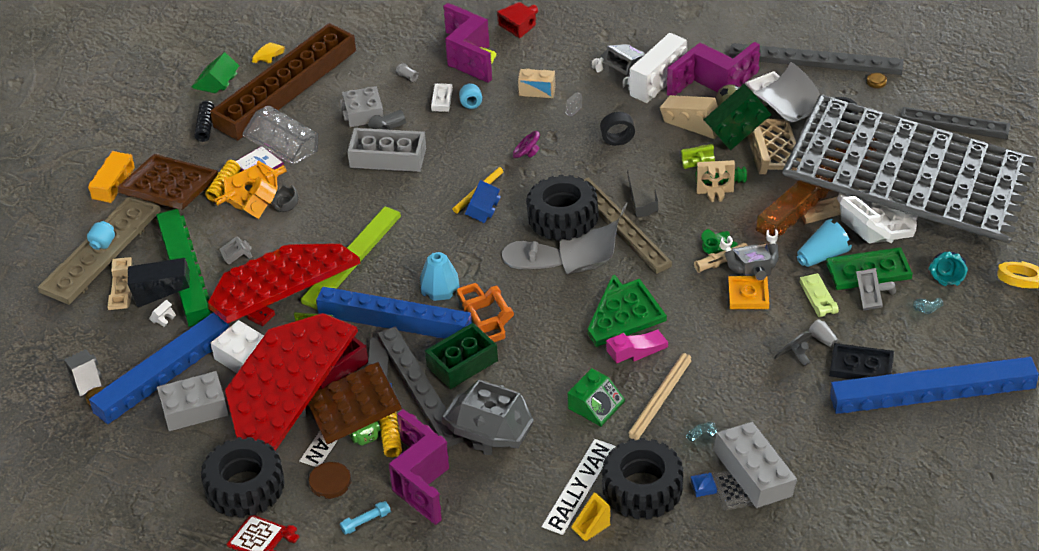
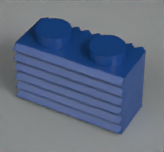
(482, 202)

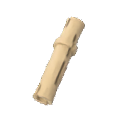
(703, 264)

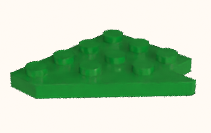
(624, 310)

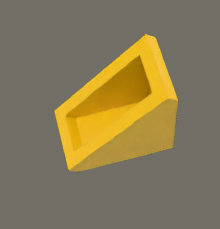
(592, 518)

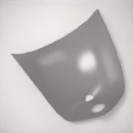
(791, 94)
(590, 249)

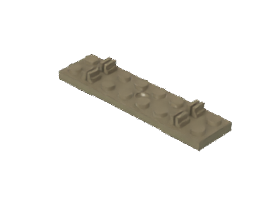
(87, 263)

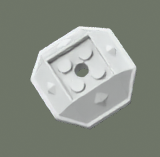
(874, 221)

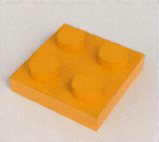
(748, 292)

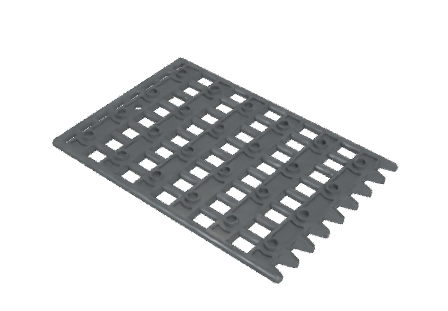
(928, 171)

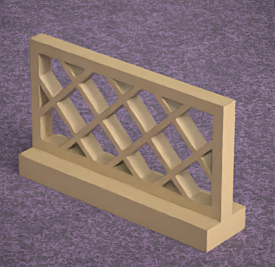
(760, 144)

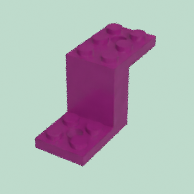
(463, 45)
(712, 68)
(419, 466)

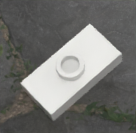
(441, 97)

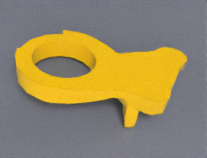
(1006, 271)

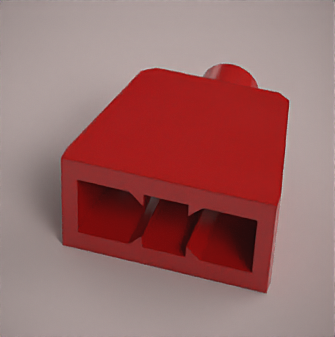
(517, 18)

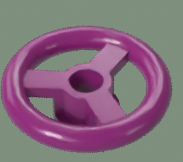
(527, 146)

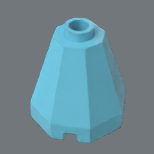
(438, 277)

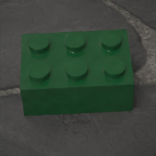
(737, 117)
(461, 355)

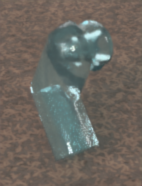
(927, 306)
(699, 429)

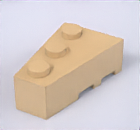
(689, 113)

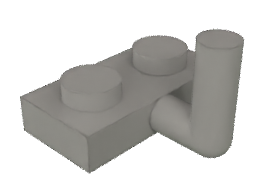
(871, 289)

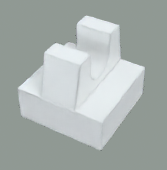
(161, 312)

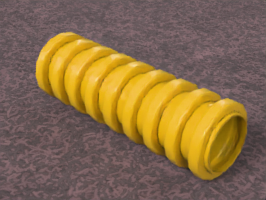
(216, 188)
(390, 436)

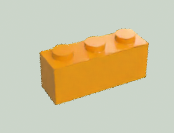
(110, 175)

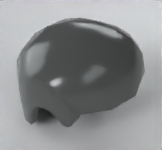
(285, 198)

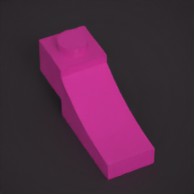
(635, 347)

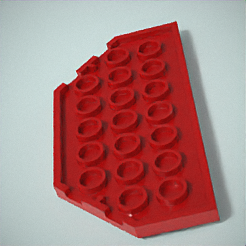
(277, 277)
(285, 376)

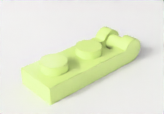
(818, 295)

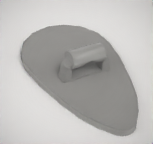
(531, 255)

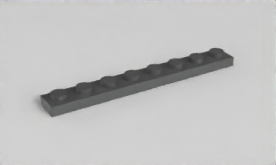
(417, 383)

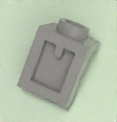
(235, 249)

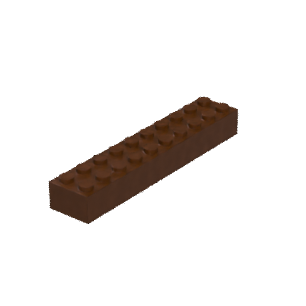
(284, 79)

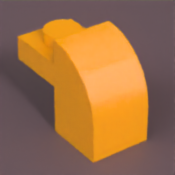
(261, 195)

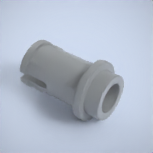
(404, 70)

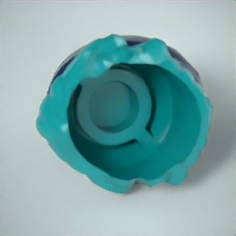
(948, 268)

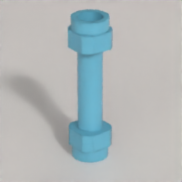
(381, 509)

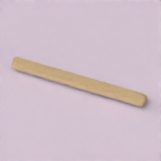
(659, 397)

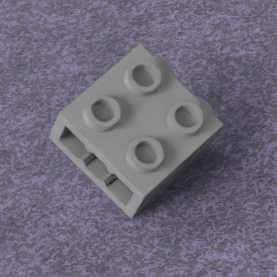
(361, 105)

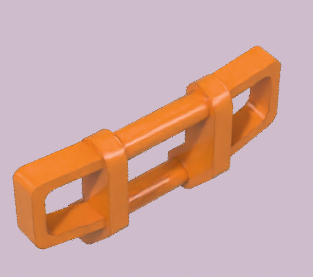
(484, 300)

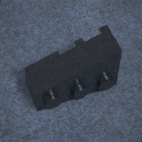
(157, 280)

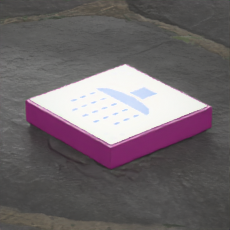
(262, 155)

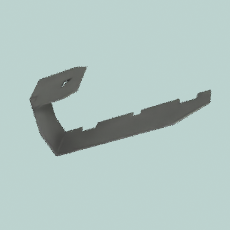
(647, 209)

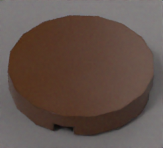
(329, 480)

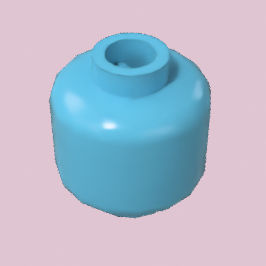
(470, 96)
(101, 235)

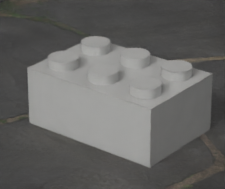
(192, 401)

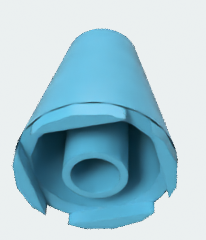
(825, 243)

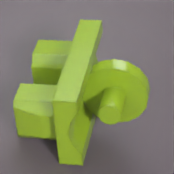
(691, 156)

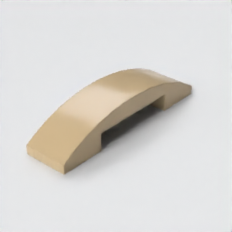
(120, 292)

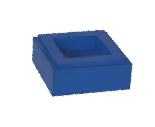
(703, 484)

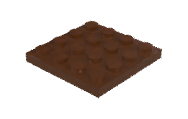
(167, 181)
(353, 403)

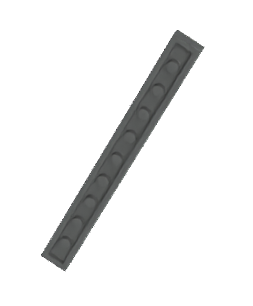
(824, 59)

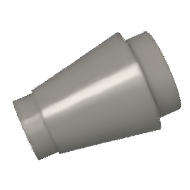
(823, 333)

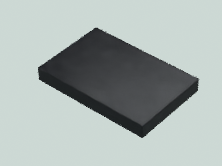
(860, 362)

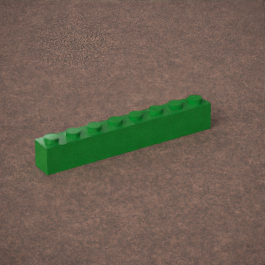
(178, 246)

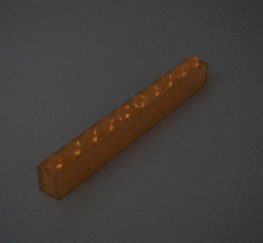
(795, 202)

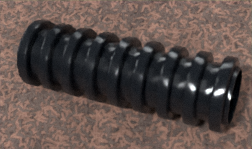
(204, 121)

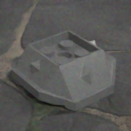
(489, 415)

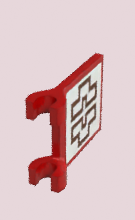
(261, 535)

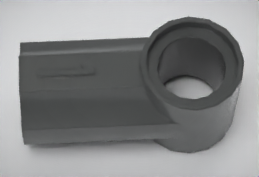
(388, 121)

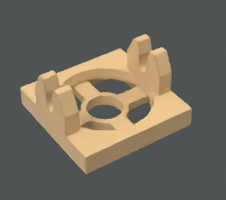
(713, 168)

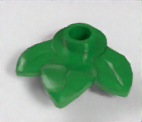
(711, 241)

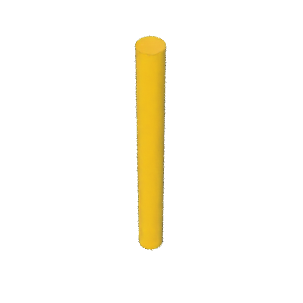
(465, 201)

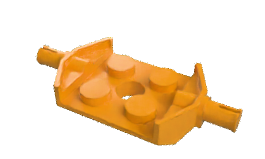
(235, 185)

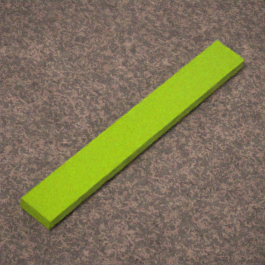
(361, 247)

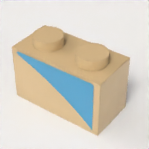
(536, 83)

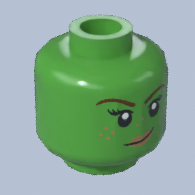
(366, 435)

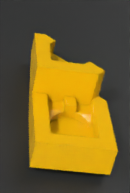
(267, 52)

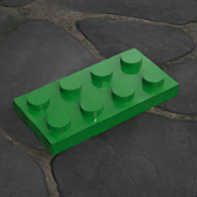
(889, 265)

